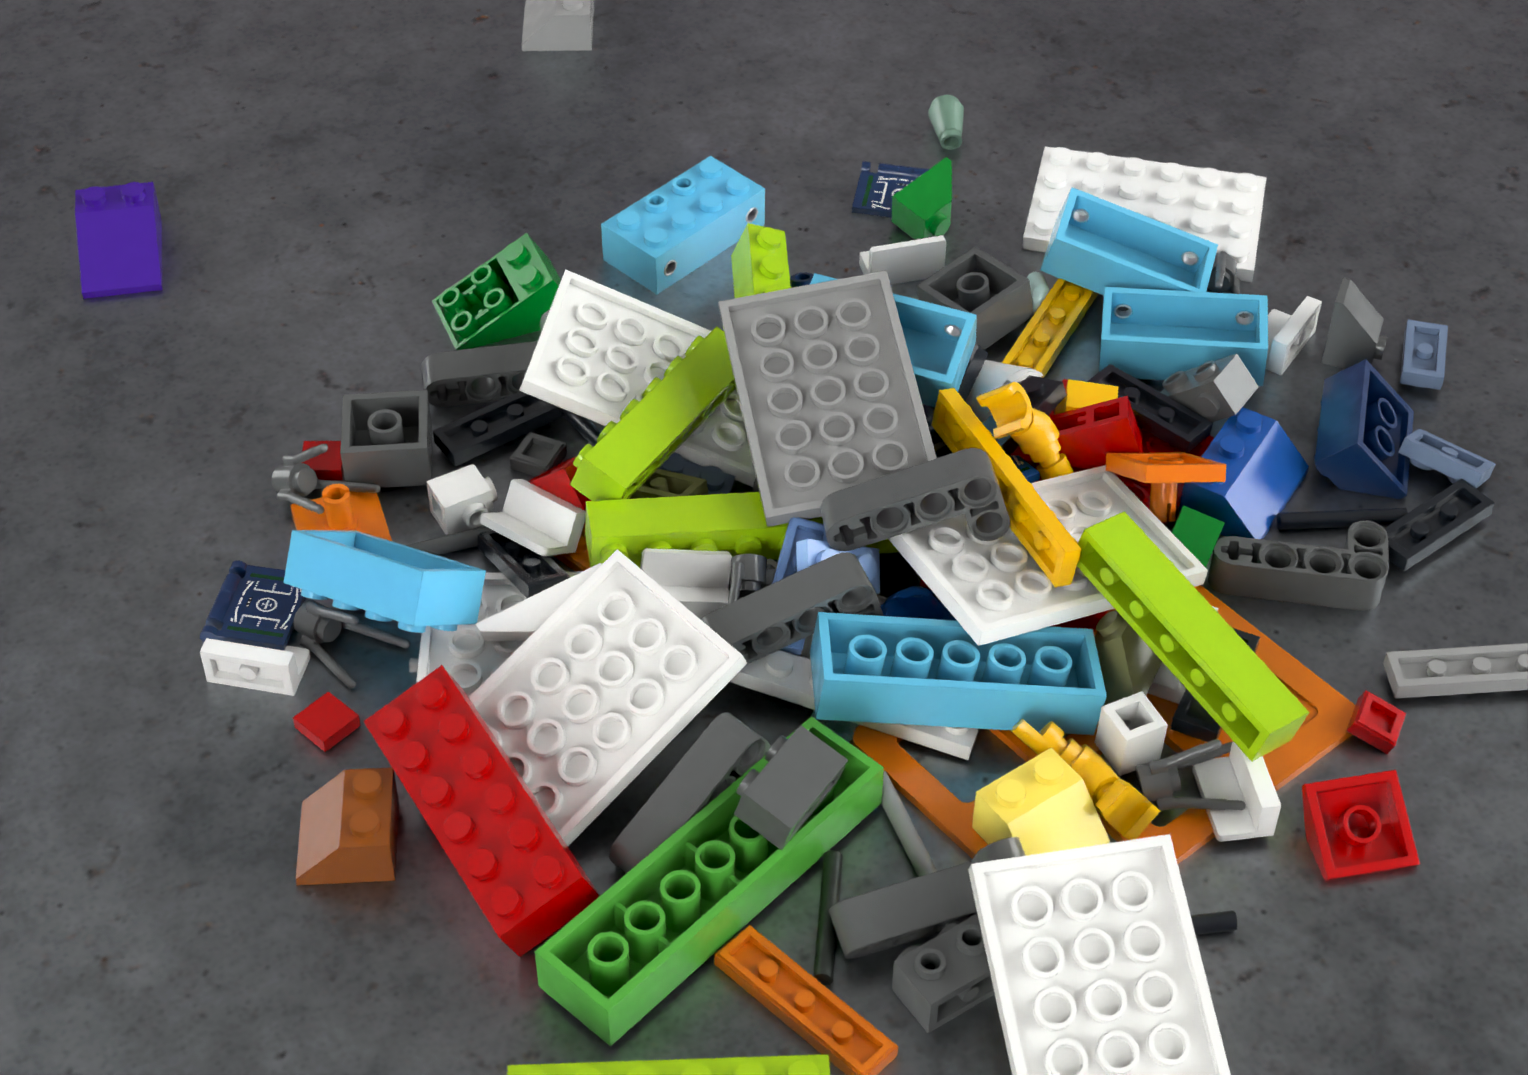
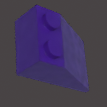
(119, 239)

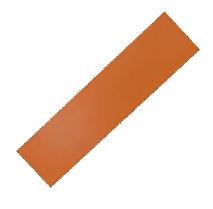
(805, 1004)

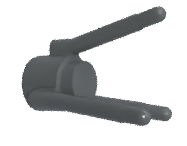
(1223, 275)
(296, 480)
(748, 575)
(324, 624)
(1161, 778)

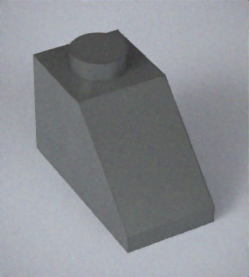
(1353, 329)

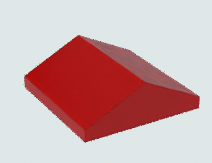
(1358, 825)

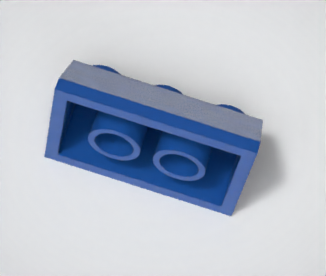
(1259, 480)

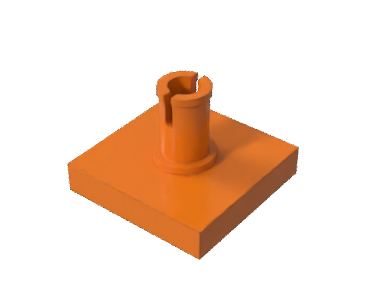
(1164, 474)
(344, 512)

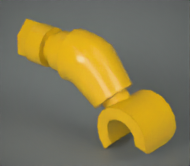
(1028, 427)
(1112, 797)

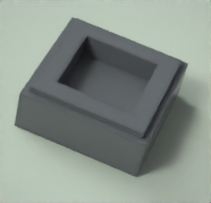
(537, 454)

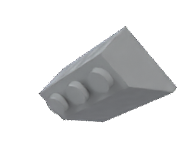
(558, 25)

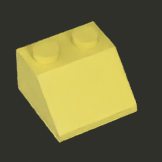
(1041, 806)

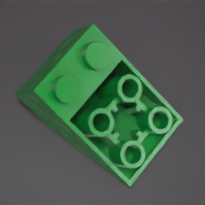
(499, 297)

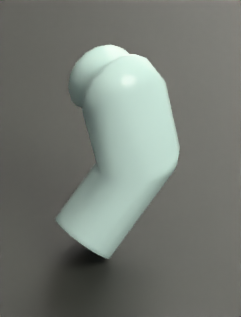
(1039, 289)

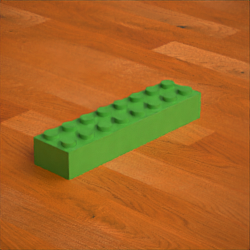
(692, 899)

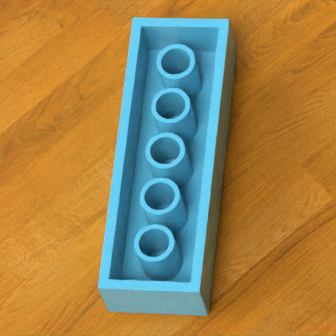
(940, 677)

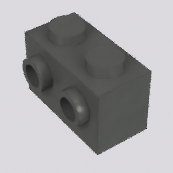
(1213, 389)
(789, 786)
(944, 974)

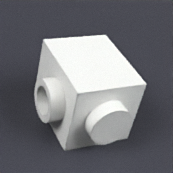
(461, 499)
(1130, 733)

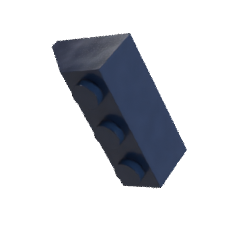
(1363, 432)

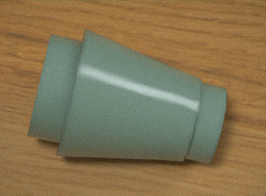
(947, 120)

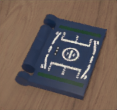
(876, 190)
(253, 608)

